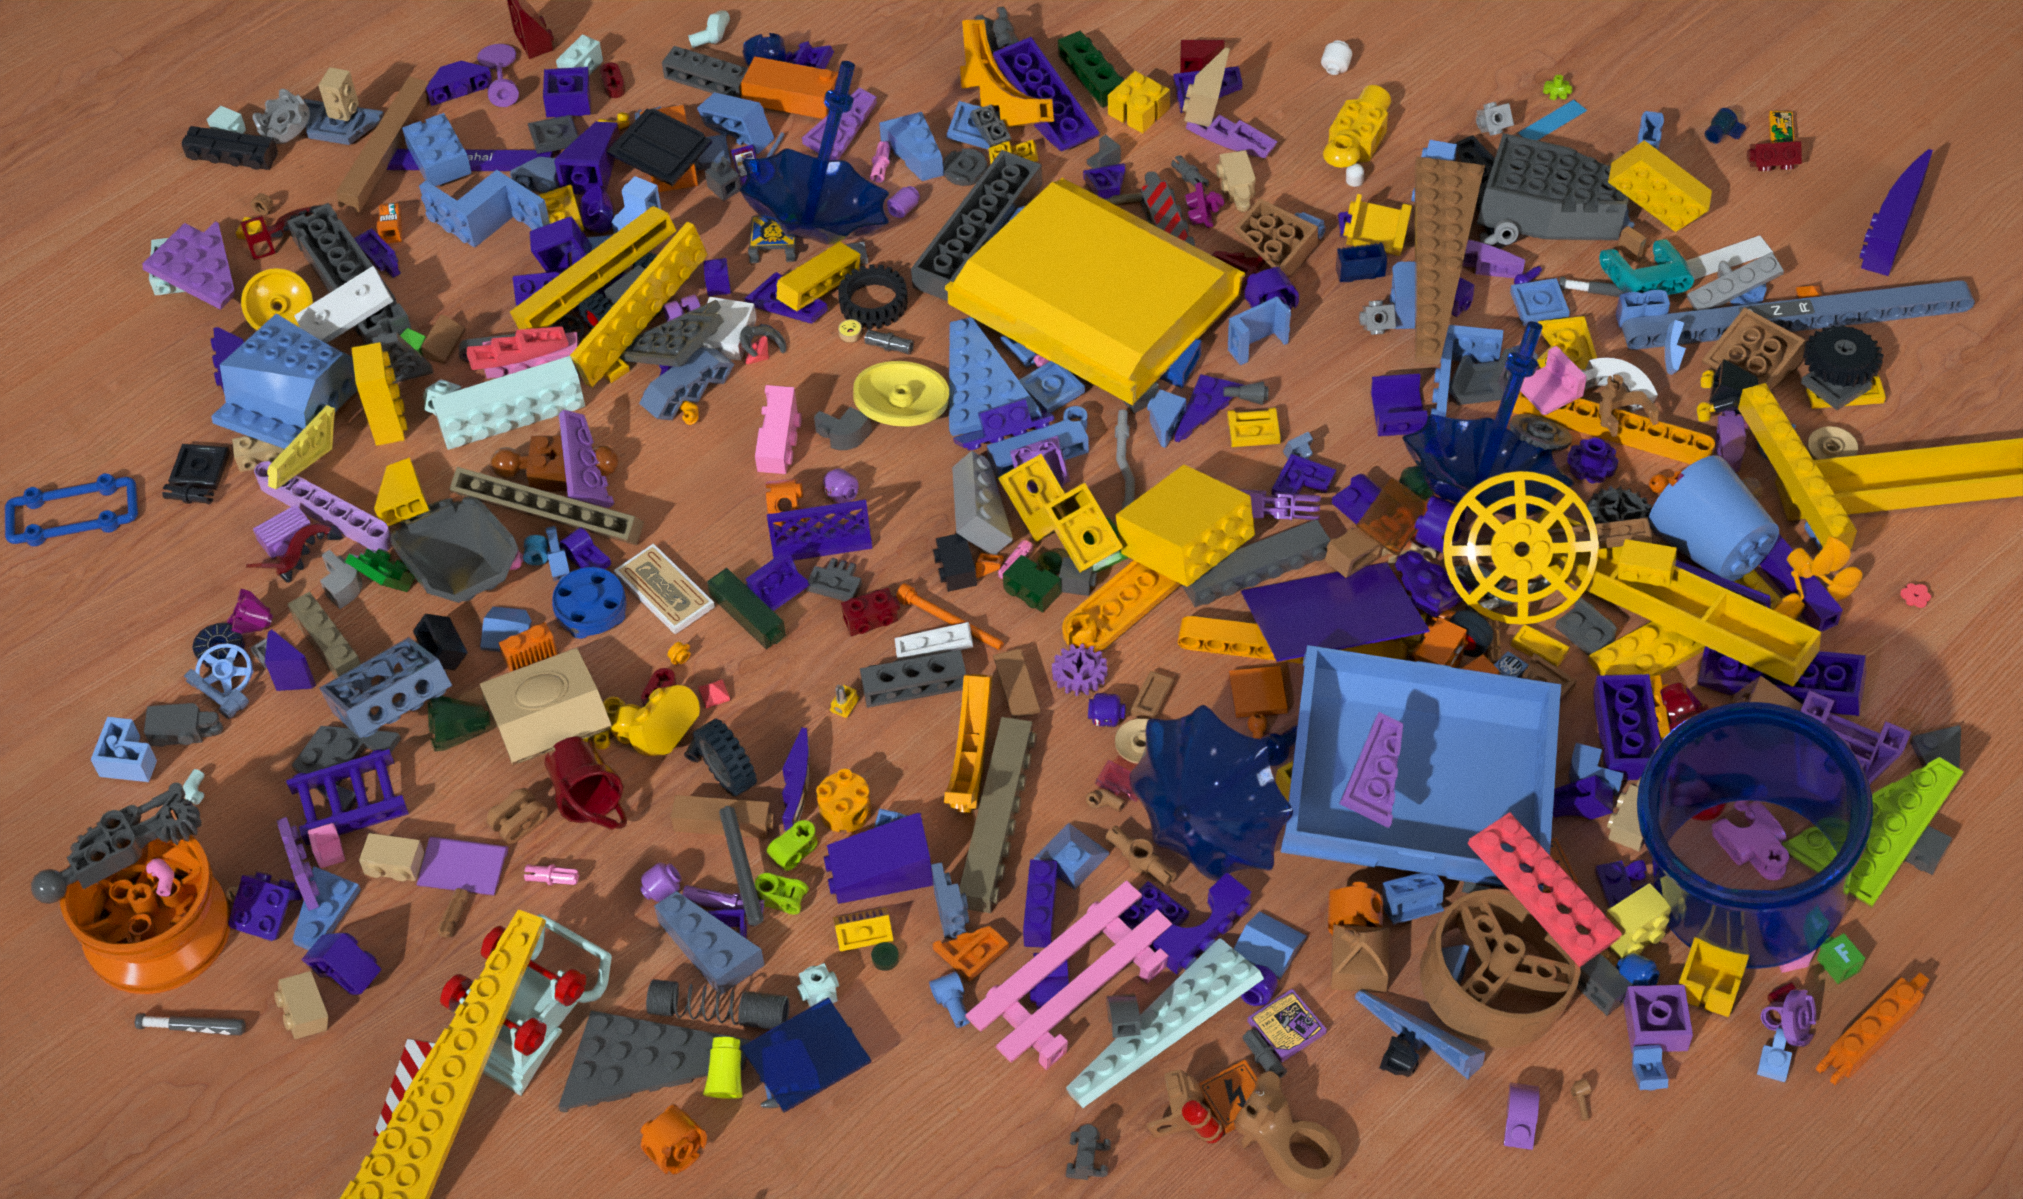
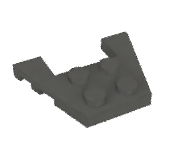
(339, 745)

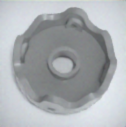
(288, 108)

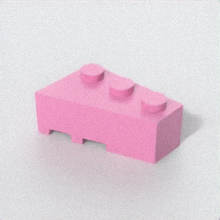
(778, 430)

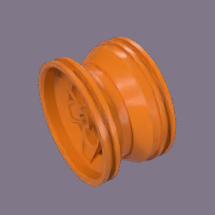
(181, 930)

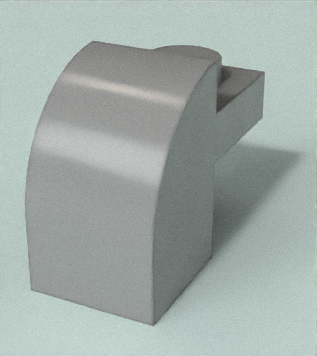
(343, 582)

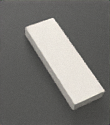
(934, 641)

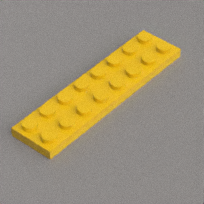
(639, 304)
(1657, 648)

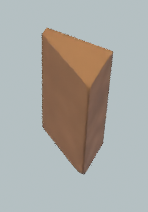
(442, 339)

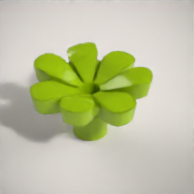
(1557, 88)

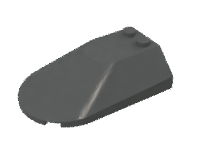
(455, 549)

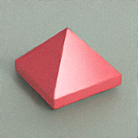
(761, 348)
(714, 693)

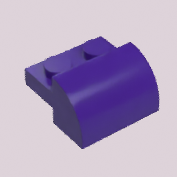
(1356, 497)

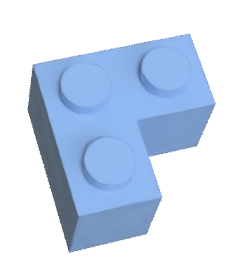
(637, 197)
(121, 754)

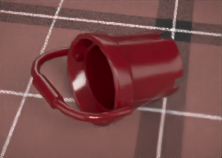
(584, 784)

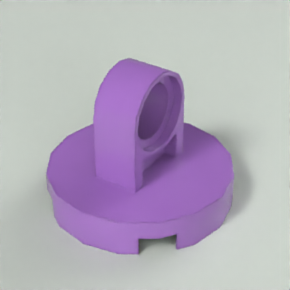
(1796, 1015)

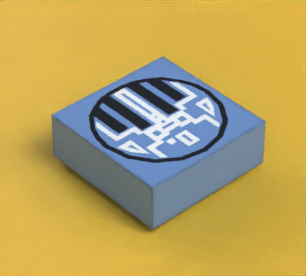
(1511, 665)

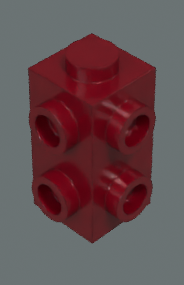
(1775, 154)
(870, 611)

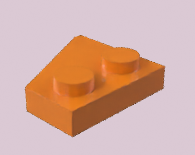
(972, 951)

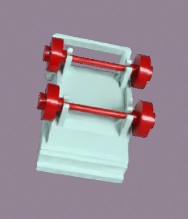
(536, 1010)

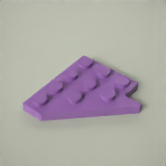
(195, 264)

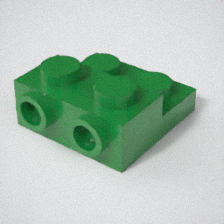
(382, 569)

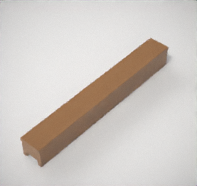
(383, 144)

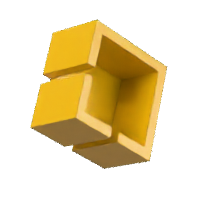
(1144, 101)
(1712, 976)

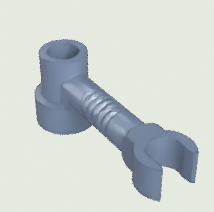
(229, 704)

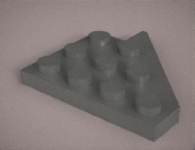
(677, 339)

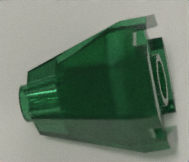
(454, 721)

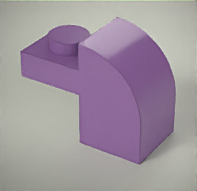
(1521, 1115)

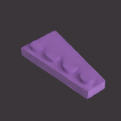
(849, 125)
(582, 476)
(1374, 775)
(301, 870)

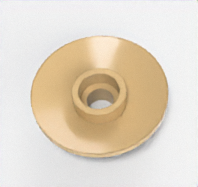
(1831, 443)
(1129, 737)

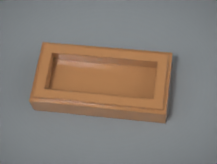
(1152, 696)

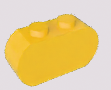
(663, 720)

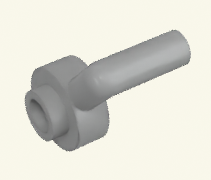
(1500, 227)

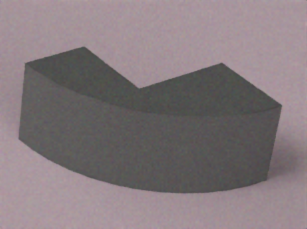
(1123, 1015)

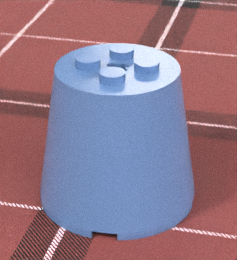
(1714, 519)

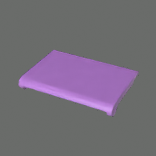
(462, 865)

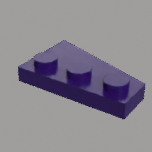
(1231, 82)
(765, 298)

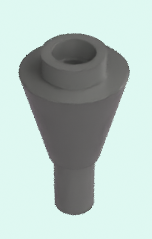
(1252, 392)

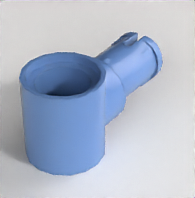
(948, 992)

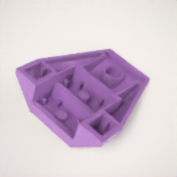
(1872, 749)

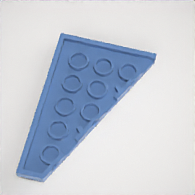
(978, 378)

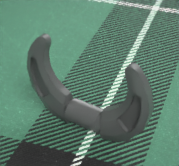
(748, 334)

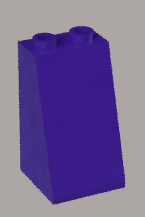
(880, 861)

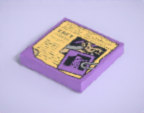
(1287, 1025)

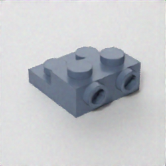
(950, 903)

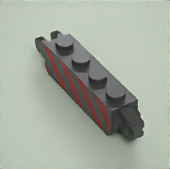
(1161, 210)

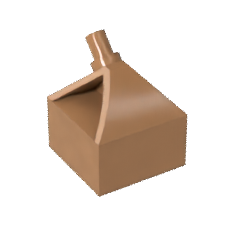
(1360, 958)

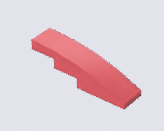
(523, 347)

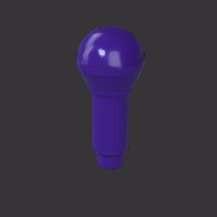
(1527, 277)

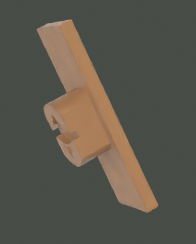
(1016, 683)

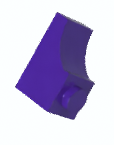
(1583, 798)

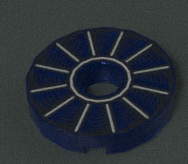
(213, 635)

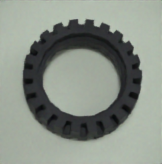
(869, 277)

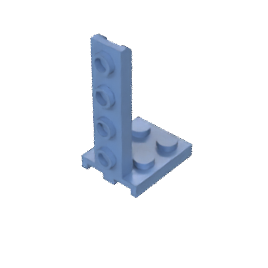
(1480, 344)

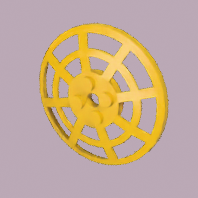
(1515, 531)

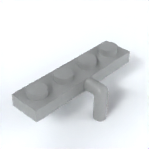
(1735, 283)

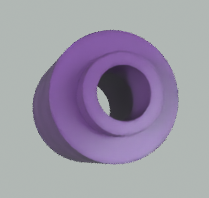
(903, 201)

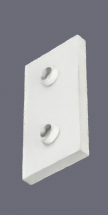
(345, 306)

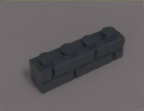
(229, 148)

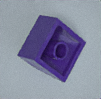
(567, 92)

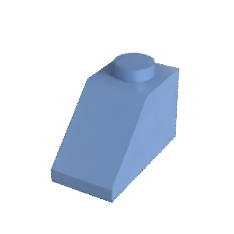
(1165, 415)

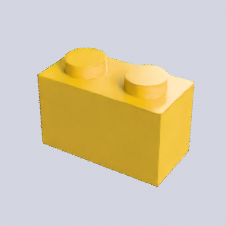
(1647, 563)

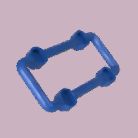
(35, 498)

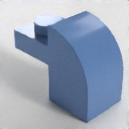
(1585, 764)

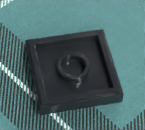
(199, 466)

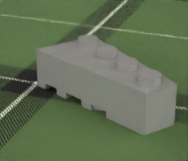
(979, 505)

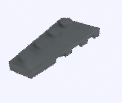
(403, 357)

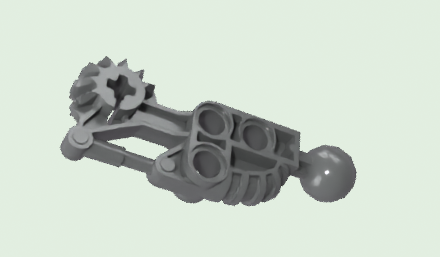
(119, 842)

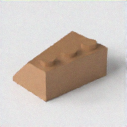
(1277, 235)

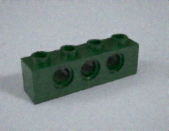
(1089, 66)

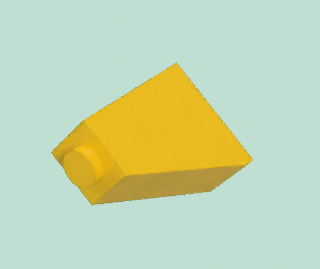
(400, 494)

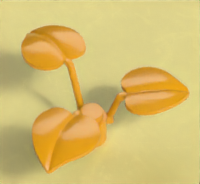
(1830, 558)

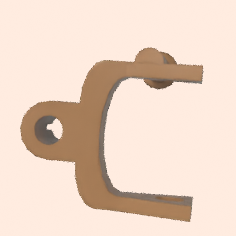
(1616, 396)

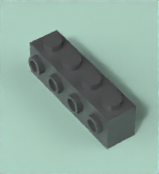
(703, 72)

